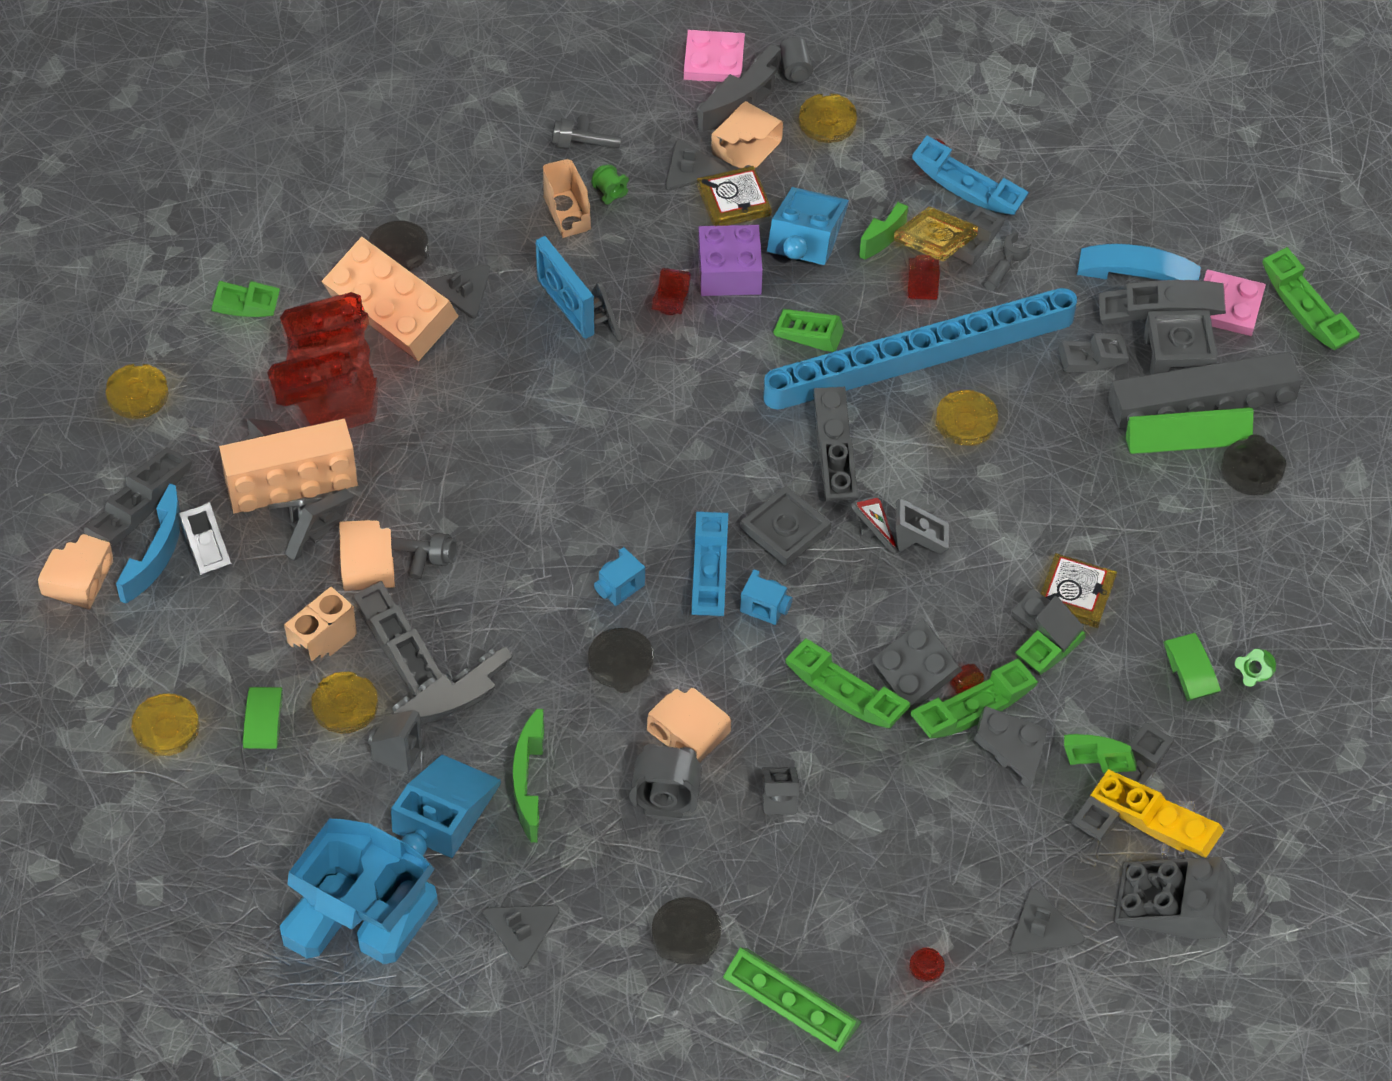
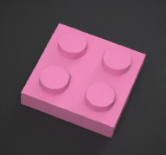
(713, 55)
(1241, 302)

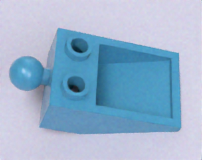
(806, 225)
(442, 806)

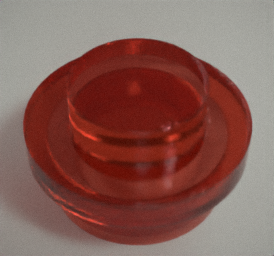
(927, 965)

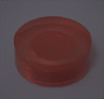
(967, 678)

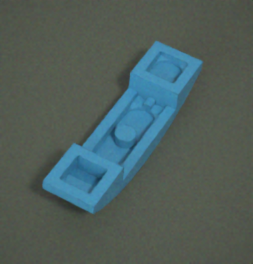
(965, 182)
(1135, 261)
(710, 564)
(140, 575)

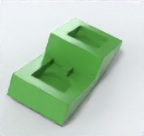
(880, 233)
(255, 301)
(1042, 653)
(1193, 666)
(262, 717)
(1098, 749)

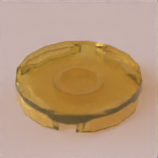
(828, 118)
(137, 391)
(967, 417)
(344, 702)
(165, 724)

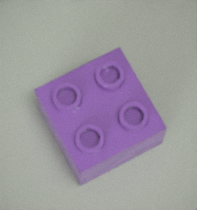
(730, 260)

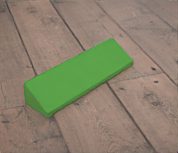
(1188, 430)
(791, 999)

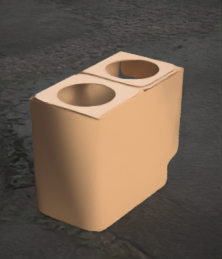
(747, 136)
(564, 179)
(365, 555)
(76, 571)
(326, 639)
(689, 722)

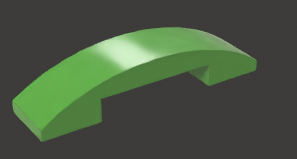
(1305, 303)
(844, 689)
(964, 710)
(529, 743)

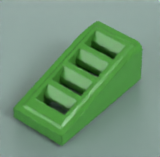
(826, 338)

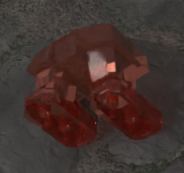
(327, 362)

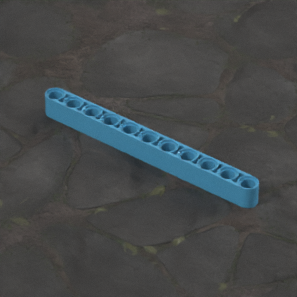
(921, 347)

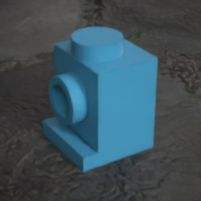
(620, 578)
(764, 599)

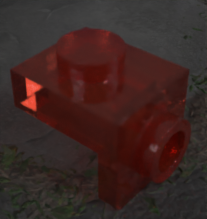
(923, 277)
(672, 291)

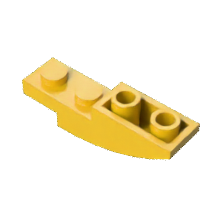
(1157, 816)

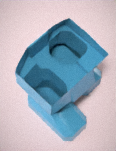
(356, 876)

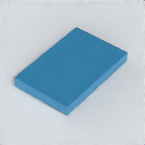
(565, 287)

